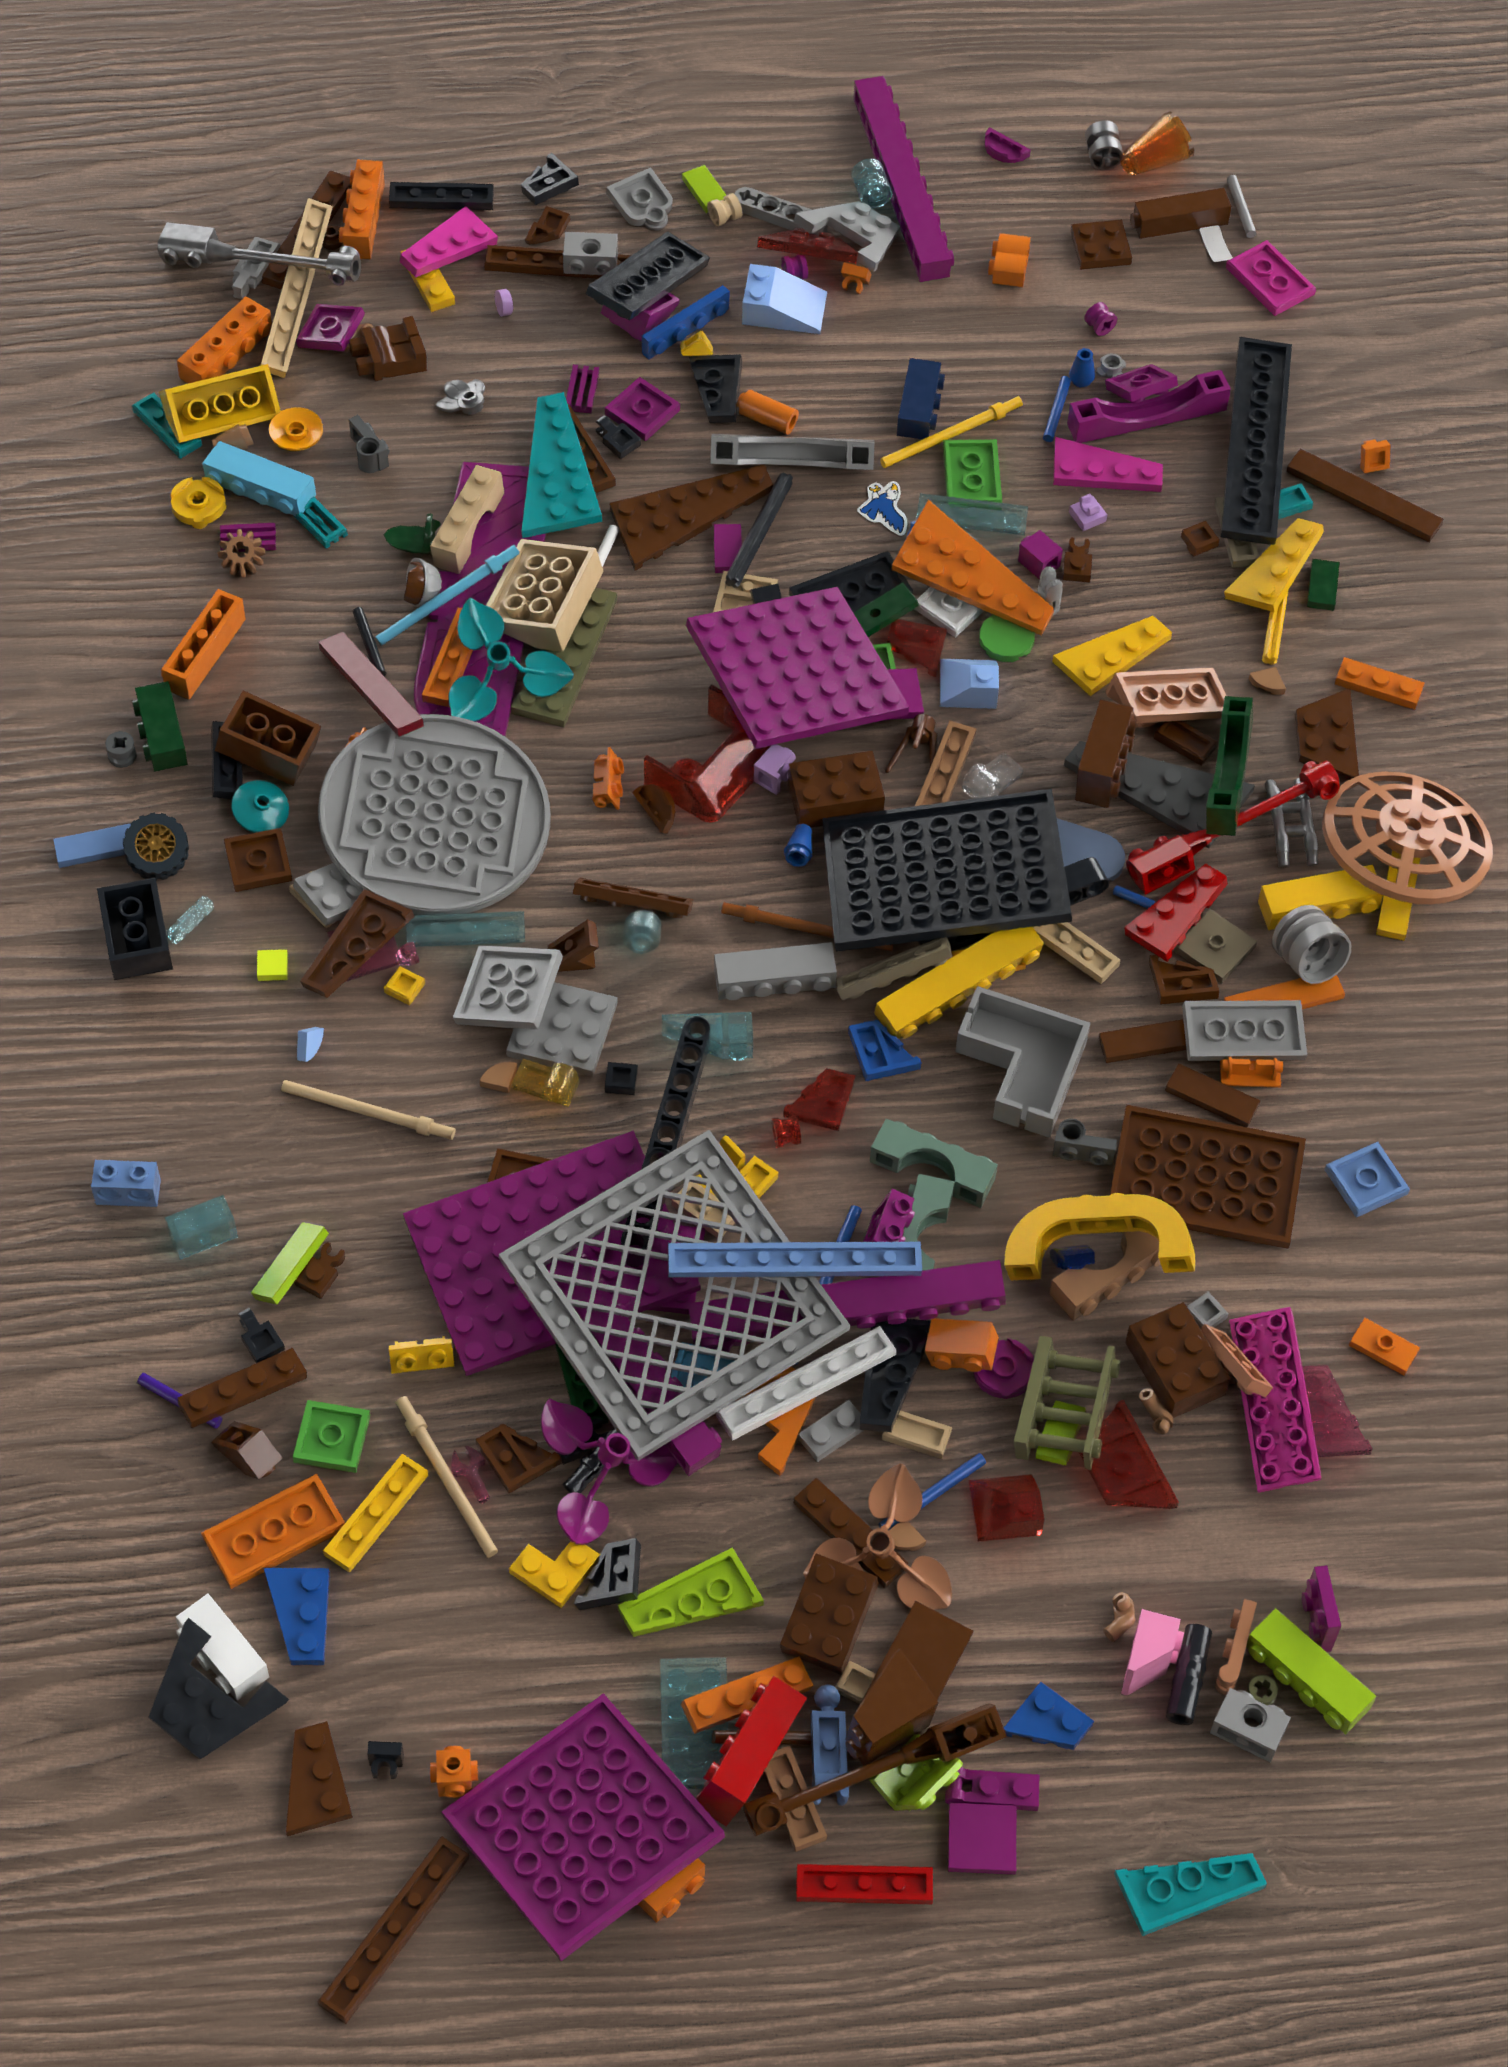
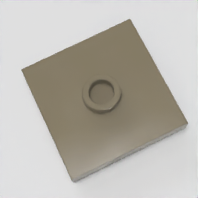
(1216, 945)

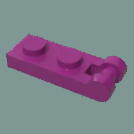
(996, 1789)

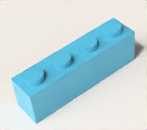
(259, 478)

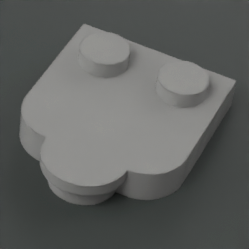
(642, 200)

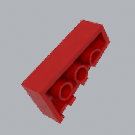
(750, 1749)

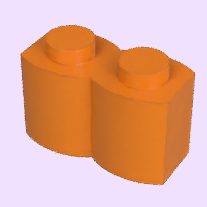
(1010, 260)

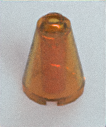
(1158, 146)

